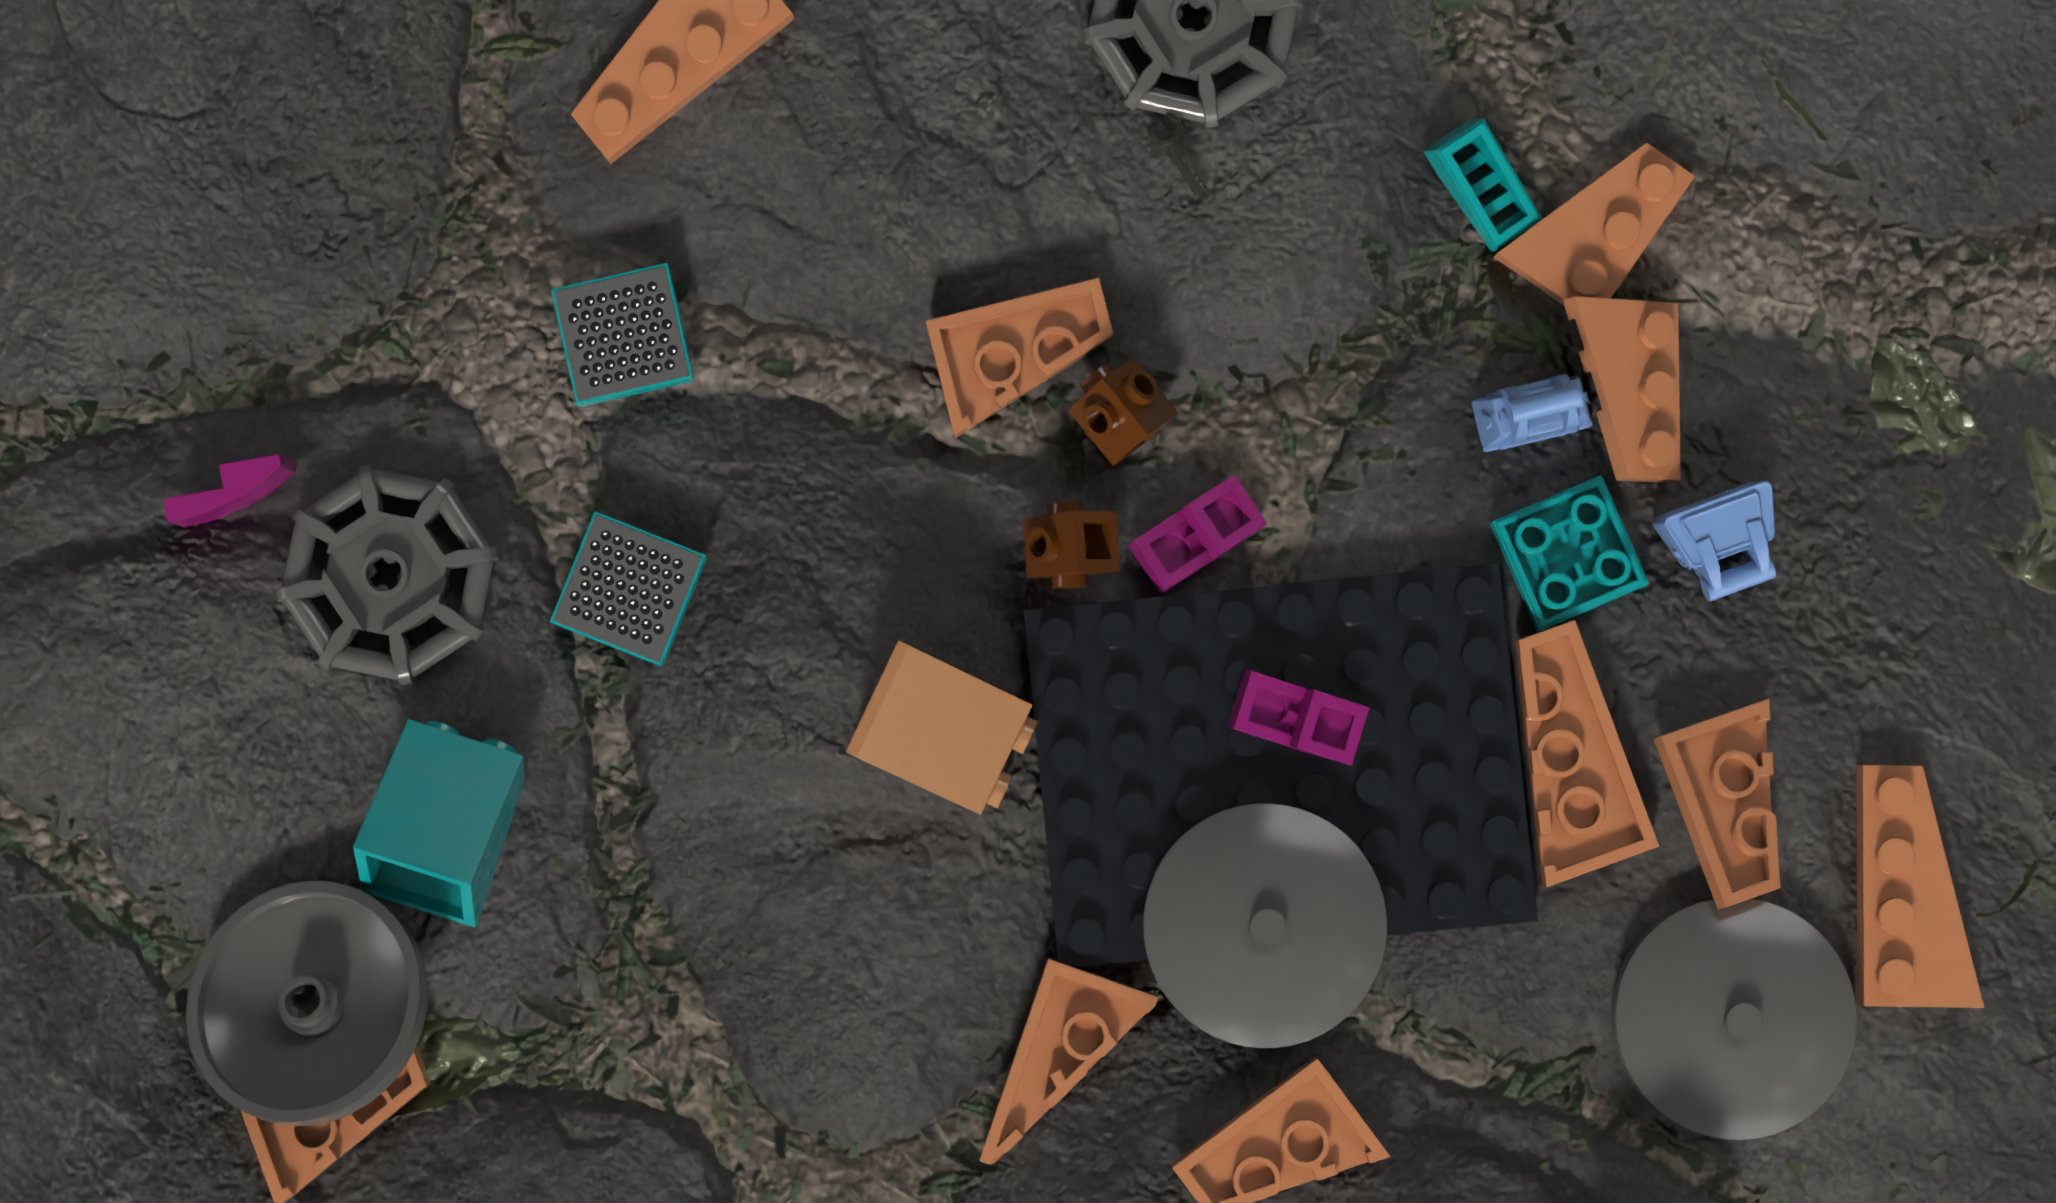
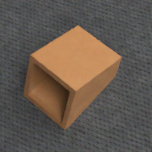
(942, 729)

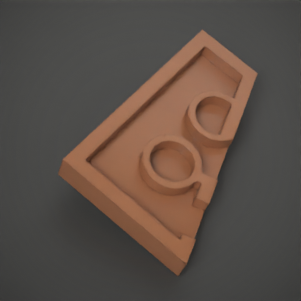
(1600, 231)
(1013, 346)
(299, 1154)

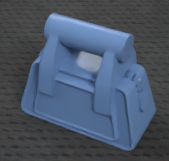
(1532, 412)
(1720, 528)

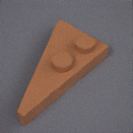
(1067, 1031)

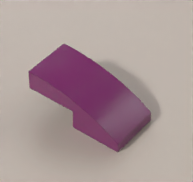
(243, 485)
(1197, 534)
(1298, 717)

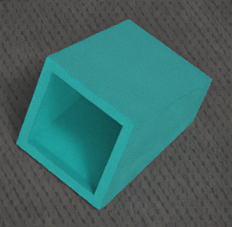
(439, 821)

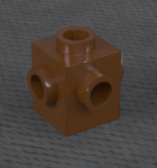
(1121, 409)
(1071, 544)

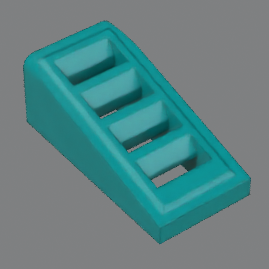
(1465, 194)

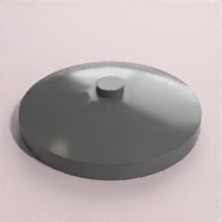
(1264, 925)
(306, 1003)
(1734, 1018)

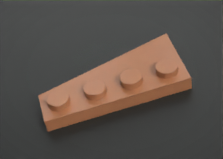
(669, 63)
(1578, 771)
(1907, 908)

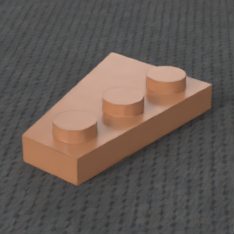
(1636, 374)
(1724, 795)
(1280, 1141)

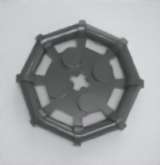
(1192, 53)
(421, 581)

